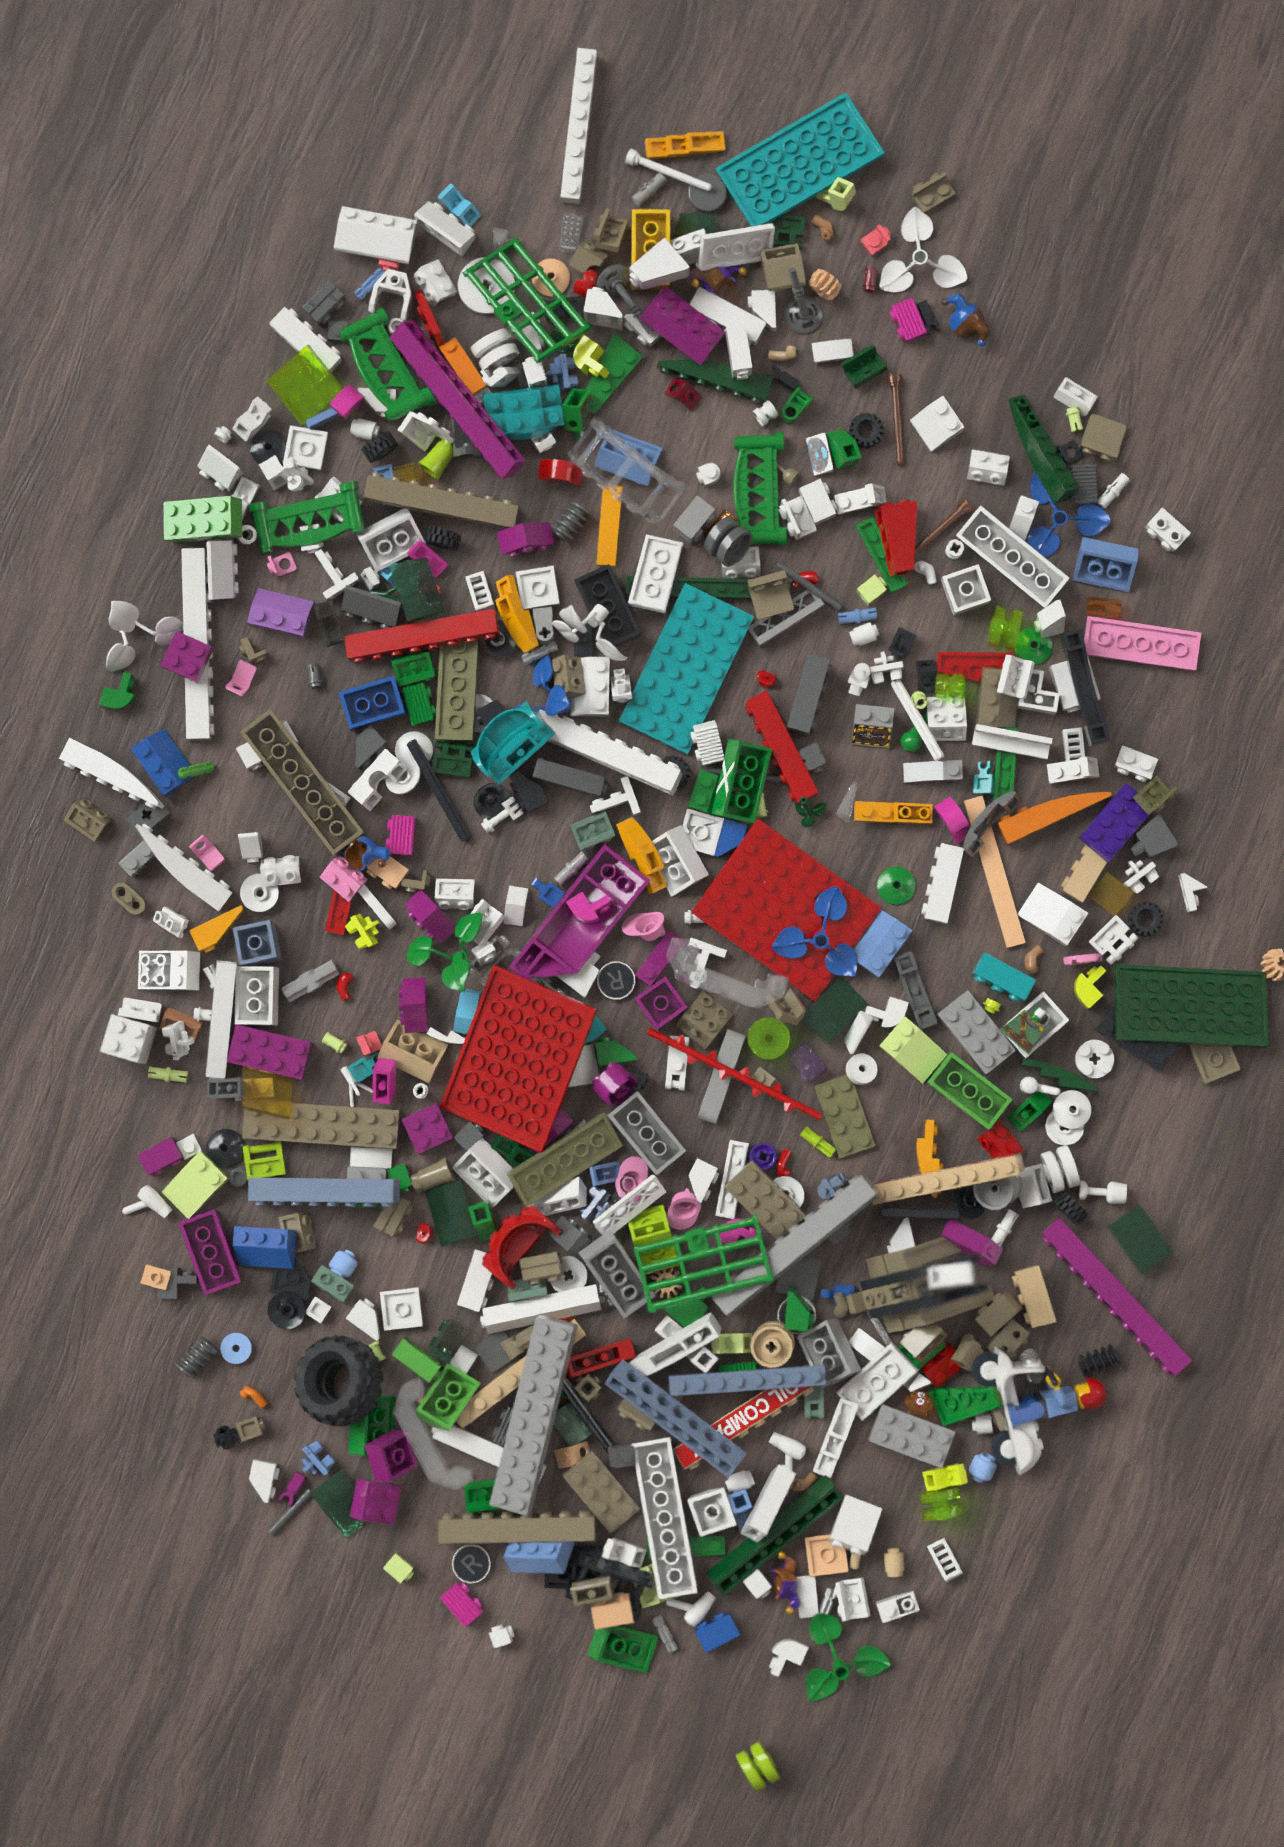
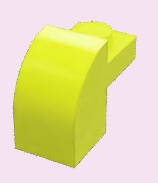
(586, 357)
(1084, 987)
(946, 1476)

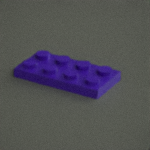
(1114, 824)

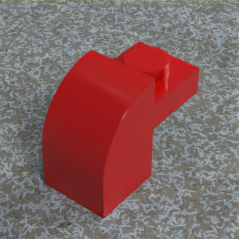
(560, 471)

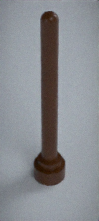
(894, 383)
(963, 508)

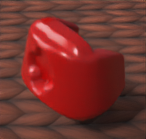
(765, 679)
(424, 1233)

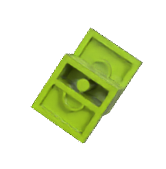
(650, 1227)

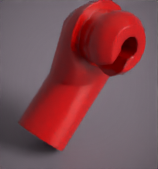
(811, 576)
(343, 981)
(782, 1162)

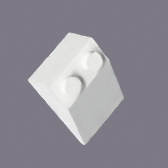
(1052, 914)
(1052, 1020)

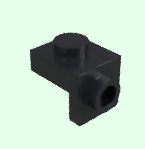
(902, 643)

